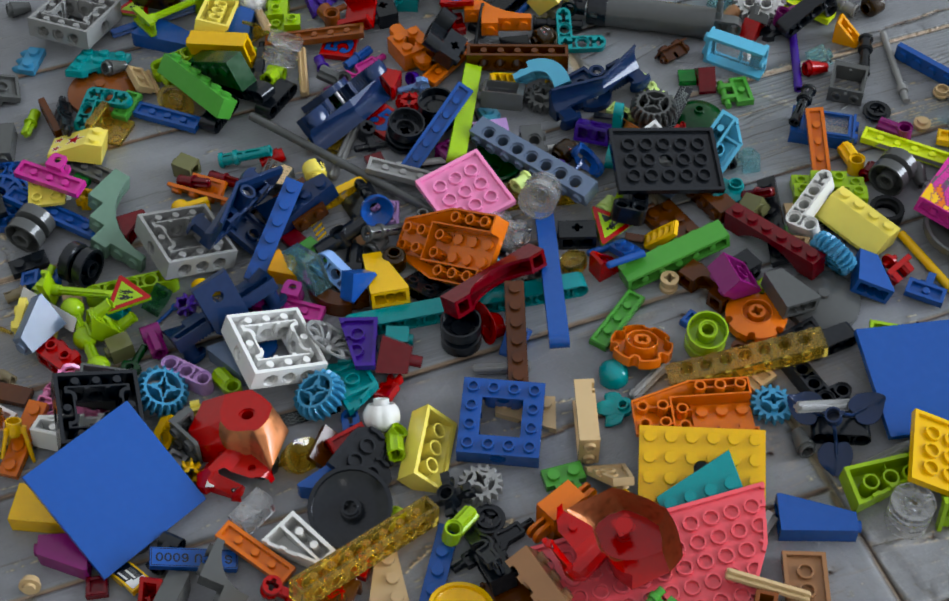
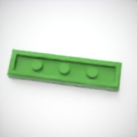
(617, 319)

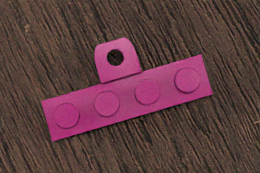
(51, 176)
(295, 299)

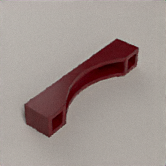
(801, 255)
(465, 296)

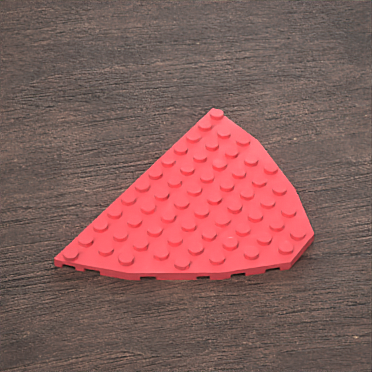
(713, 535)

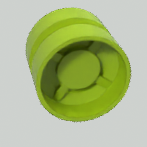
(705, 334)

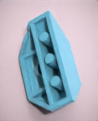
(727, 137)

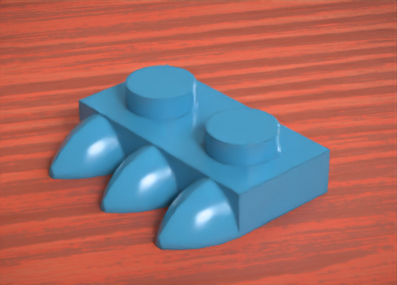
(30, 61)

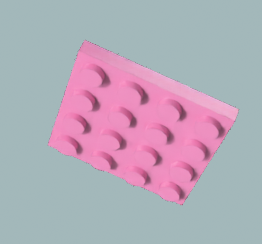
(466, 185)

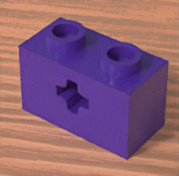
(591, 132)

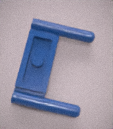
(623, 249)

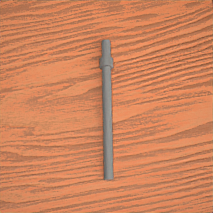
(901, 86)

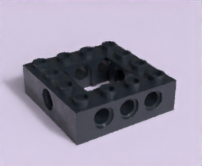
(86, 387)

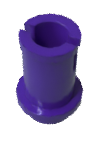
(319, 60)

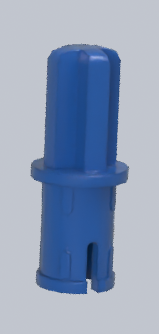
(357, 57)

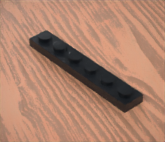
(774, 216)

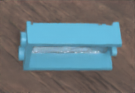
(735, 53)

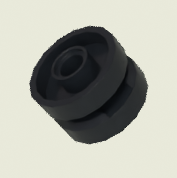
(80, 264)

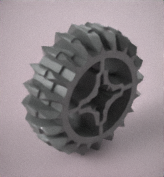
(653, 105)

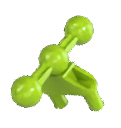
(96, 327)

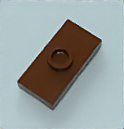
(320, 452)

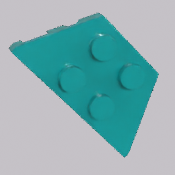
(358, 384)

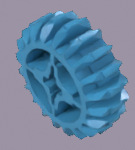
(837, 256)
(171, 387)
(314, 397)

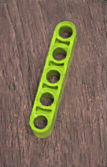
(144, 281)

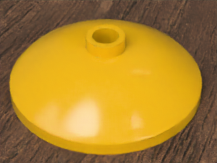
(460, 592)

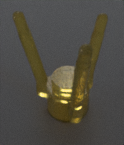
(257, 31)

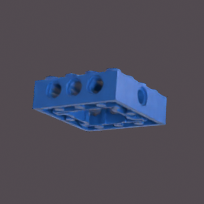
(500, 450)

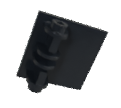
(353, 202)
(423, 287)

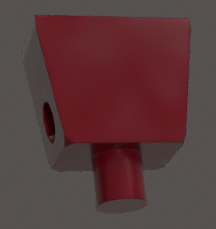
(396, 357)

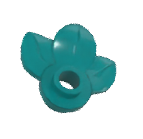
(733, 188)
(612, 408)

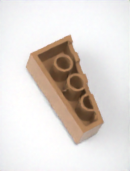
(538, 576)

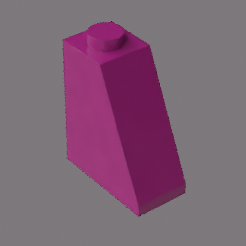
(61, 554)

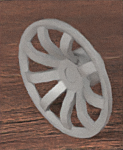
(328, 347)

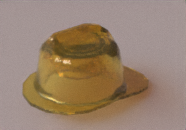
(175, 99)
(294, 456)

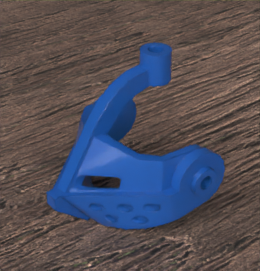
(596, 168)

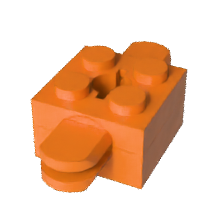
(407, 48)
(546, 509)

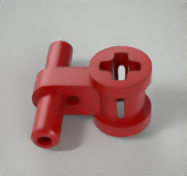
(278, 589)

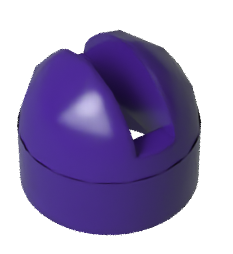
(410, 77)

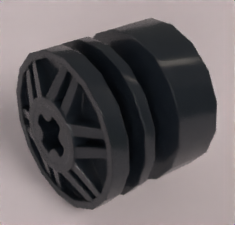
(404, 129)

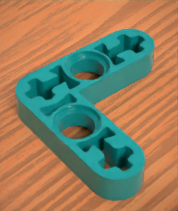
(569, 38)
(89, 101)
(617, 122)

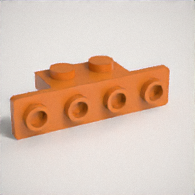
(214, 193)

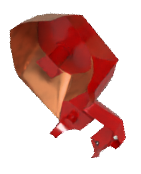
(232, 435)
(623, 529)

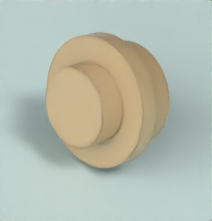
(941, 91)
(921, 123)
(29, 584)

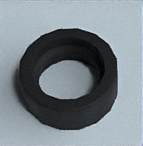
(891, 203)

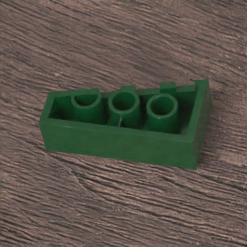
(224, 68)

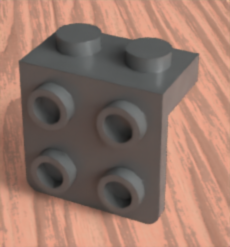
(183, 440)

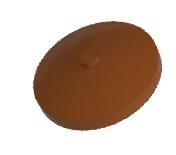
(80, 85)

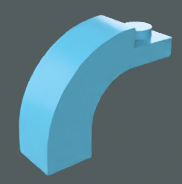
(543, 69)

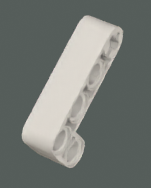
(801, 217)

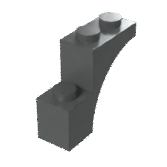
(213, 576)

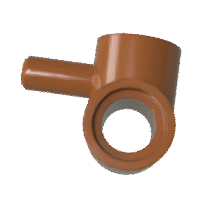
(330, 14)

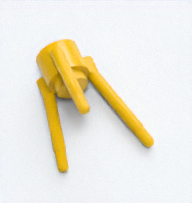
(13, 429)

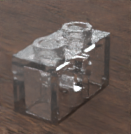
(253, 511)

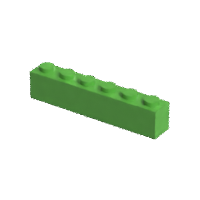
(197, 86)
(674, 255)

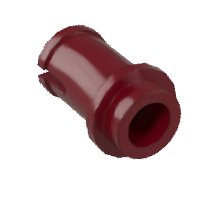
(864, 172)

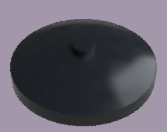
(348, 504)

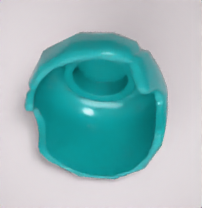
(613, 374)

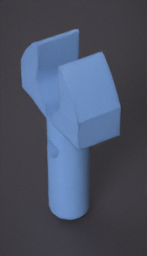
(415, 86)

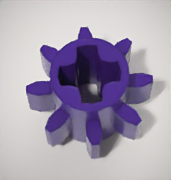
(182, 301)

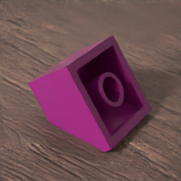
(732, 277)

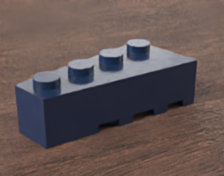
(312, 193)

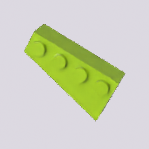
(873, 480)

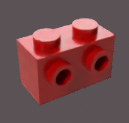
(56, 353)

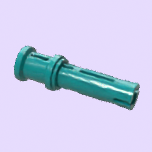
(236, 157)

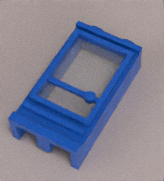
(839, 128)

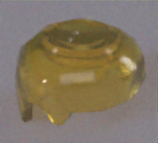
(573, 261)

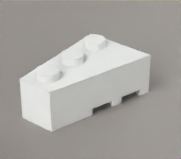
(44, 432)
(297, 541)

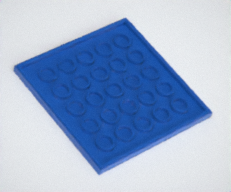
(909, 368)
(114, 489)

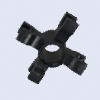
(450, 496)

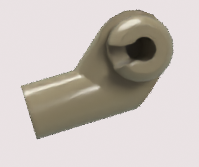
(7, 377)

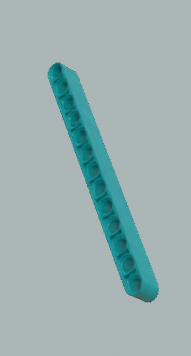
(429, 311)

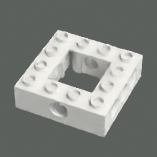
(247, 329)

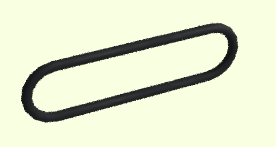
(478, 28)

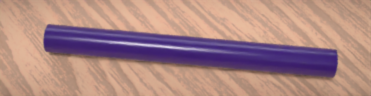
(795, 62)

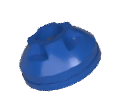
(382, 216)

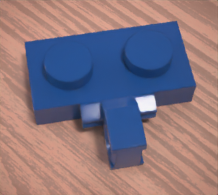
(926, 290)

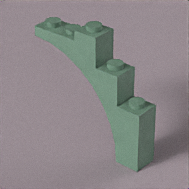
(108, 237)

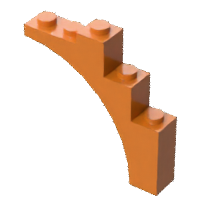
(496, 19)

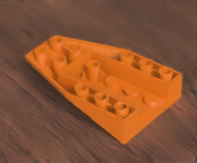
(452, 243)
(697, 404)

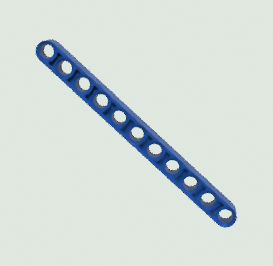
(552, 285)

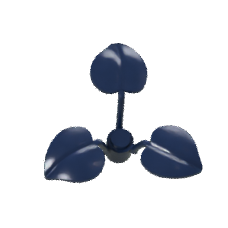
(866, 408)

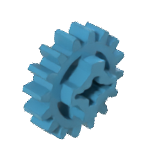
(770, 404)

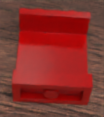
(360, 11)

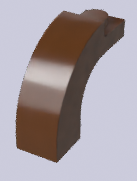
(335, 305)

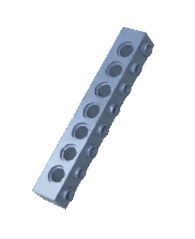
(528, 152)

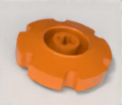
(754, 318)
(641, 347)

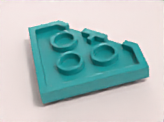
(90, 61)

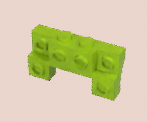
(279, 16)
(854, 184)

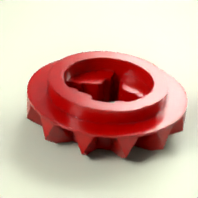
(402, 100)

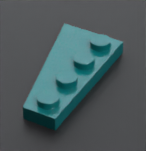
(709, 480)

